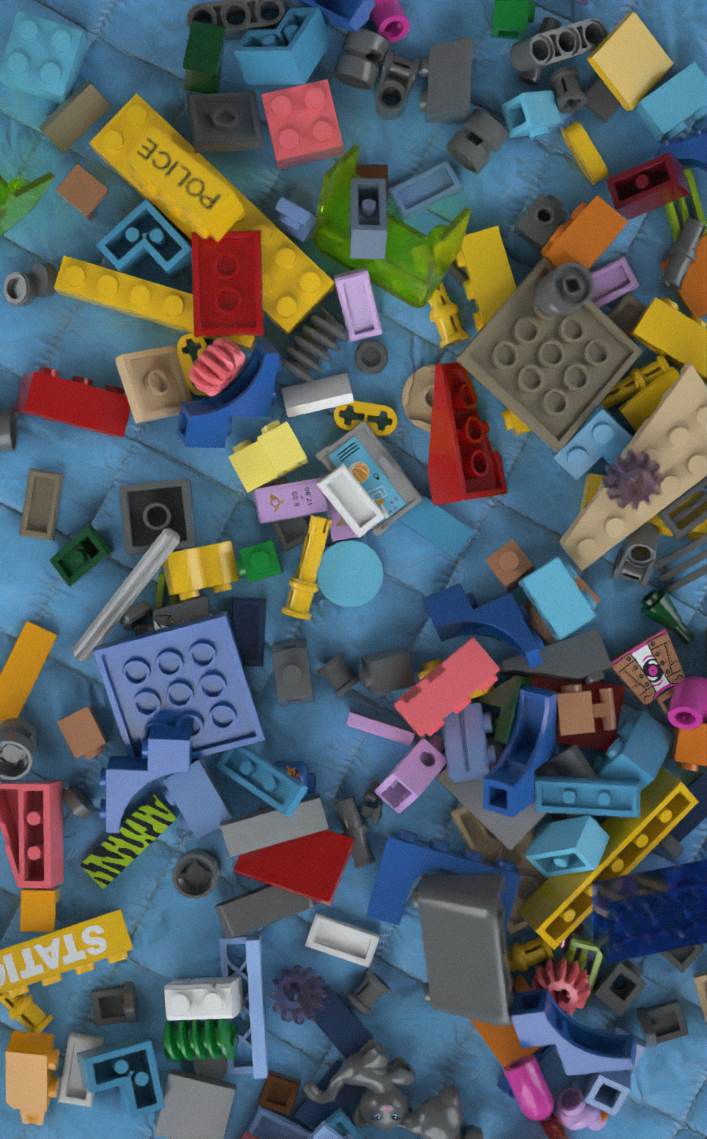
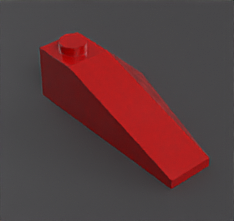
(459, 450)

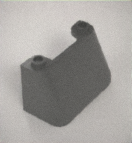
(466, 946)

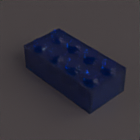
(650, 911)

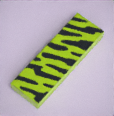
(134, 837)

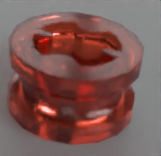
(554, 1128)

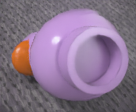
(578, 1114)

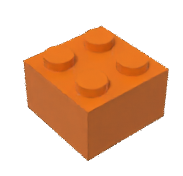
(585, 234)

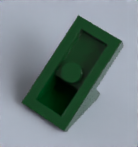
(204, 57)
(81, 556)
(507, 698)

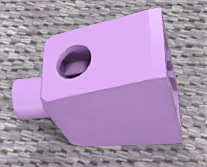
(413, 773)

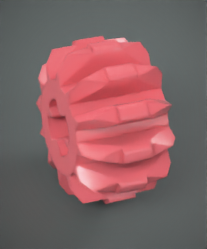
(217, 366)
(565, 982)

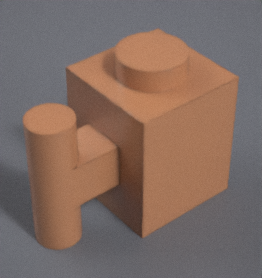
(576, 711)

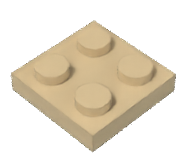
(153, 383)

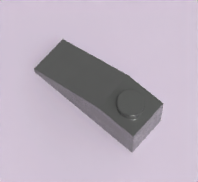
(566, 661)

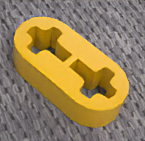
(585, 153)
(186, 360)
(366, 409)

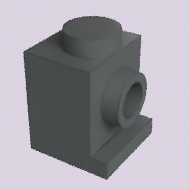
(619, 997)

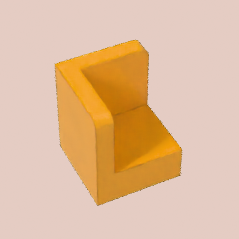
(39, 909)

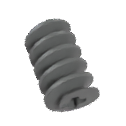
(314, 347)

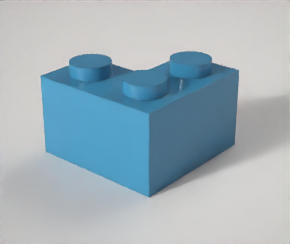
(284, 53)
(145, 234)
(596, 438)
(636, 752)
(130, 1067)

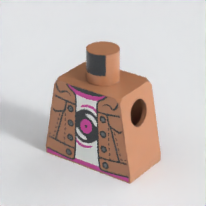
(650, 669)

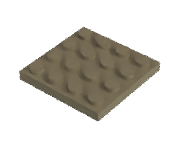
(548, 366)

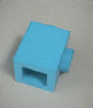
(531, 114)

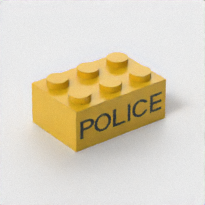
(183, 185)

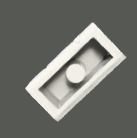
(204, 998)

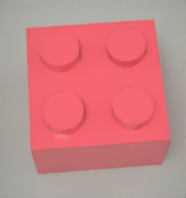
(302, 124)

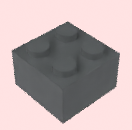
(152, 508)

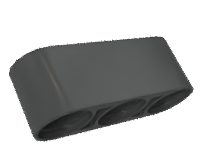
(220, 12)
(557, 44)
(259, 909)

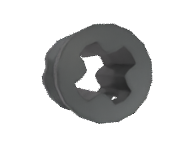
(567, 89)
(338, 675)
(368, 992)

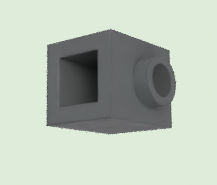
(540, 221)
(386, 671)

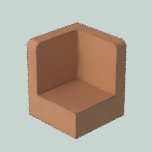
(82, 191)

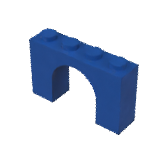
(409, 857)

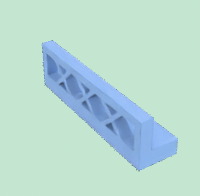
(256, 1003)

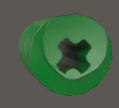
(200, 1040)

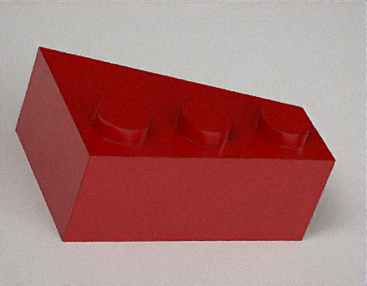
(73, 402)

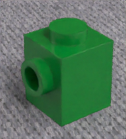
(511, 18)
(259, 562)

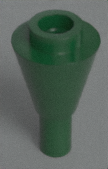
(661, 609)

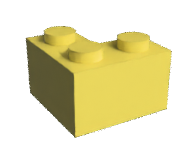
(268, 458)

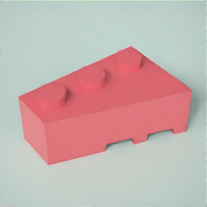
(447, 688)
(33, 831)

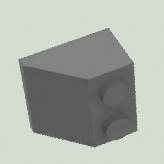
(447, 82)

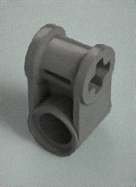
(396, 79)
(637, 555)

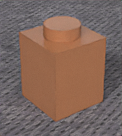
(509, 565)
(84, 733)

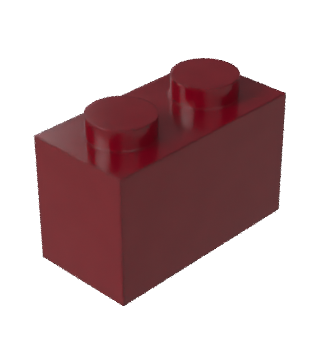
(648, 186)

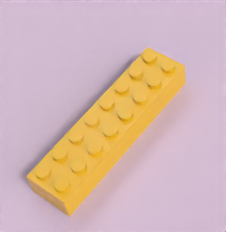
(289, 277)

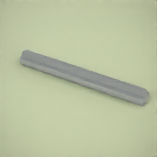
(126, 594)

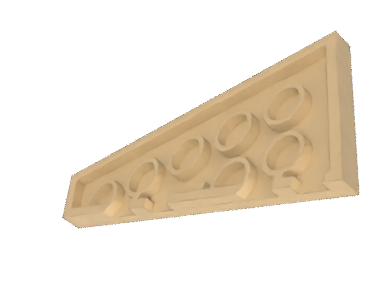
(673, 438)

